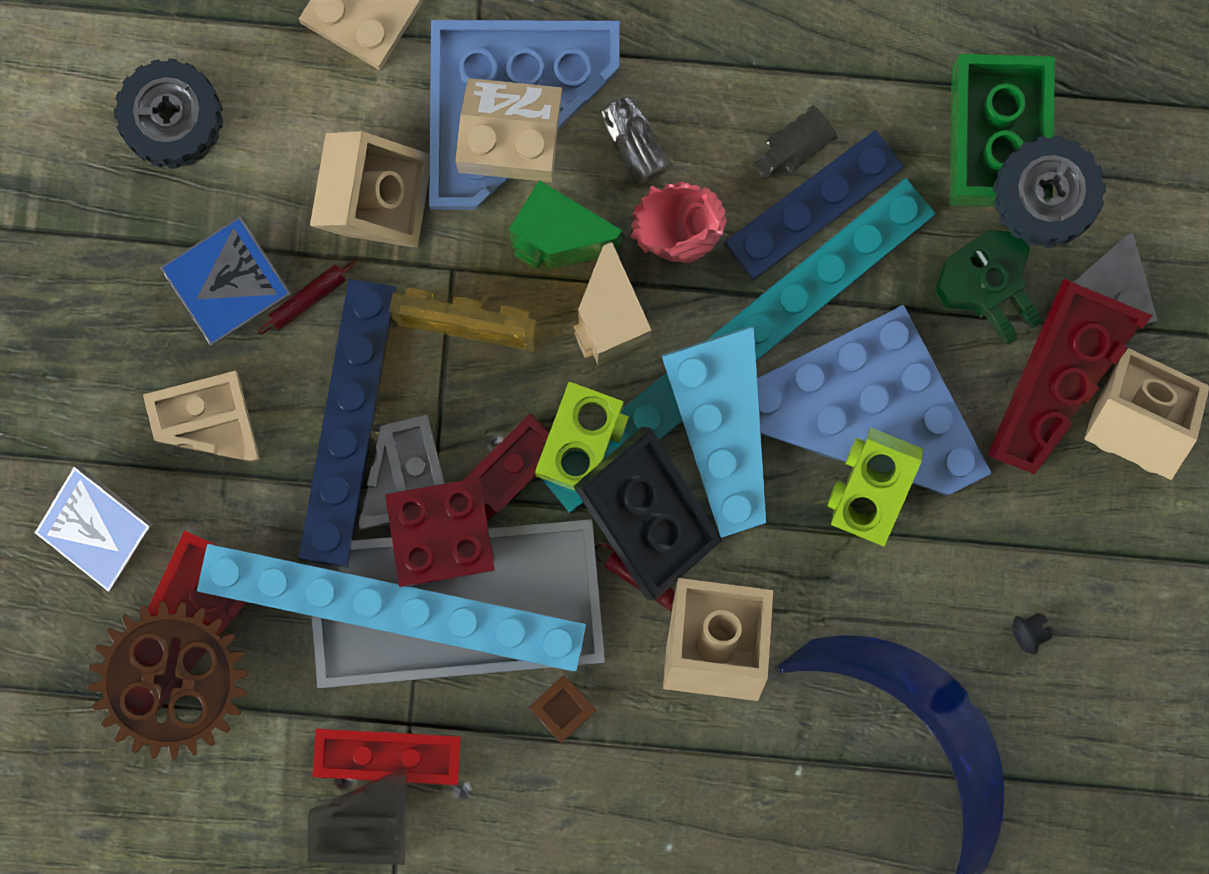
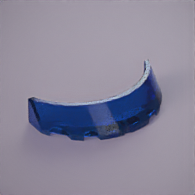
(946, 712)

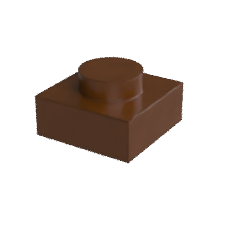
(562, 708)

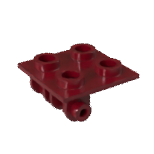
(439, 532)

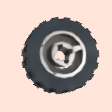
(189, 131)
(1021, 195)

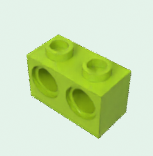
(570, 436)
(885, 489)

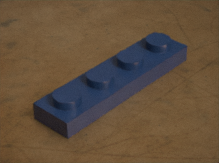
(814, 205)

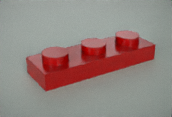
(378, 754)

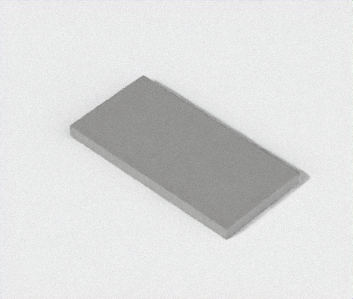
(537, 571)

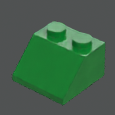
(559, 231)

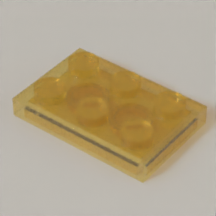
(464, 319)

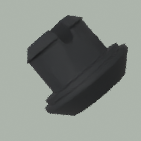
(1030, 632)

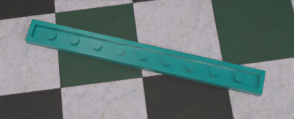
(781, 308)

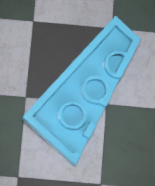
(720, 414)

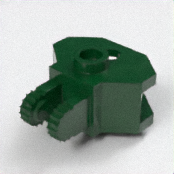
(988, 287)

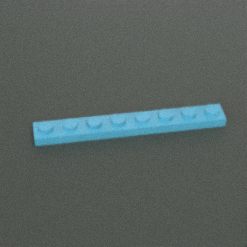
(391, 608)

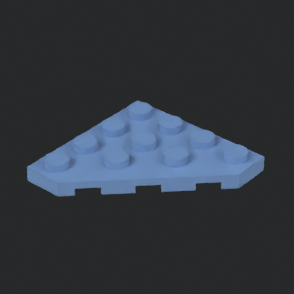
(544, 53)
(879, 381)

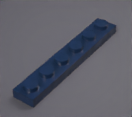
(347, 424)

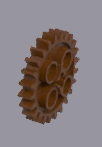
(212, 687)

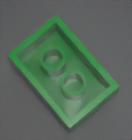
(993, 111)

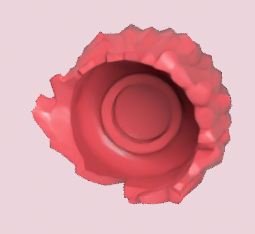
(678, 222)

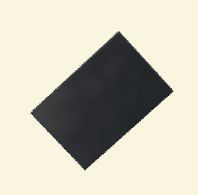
(647, 513)

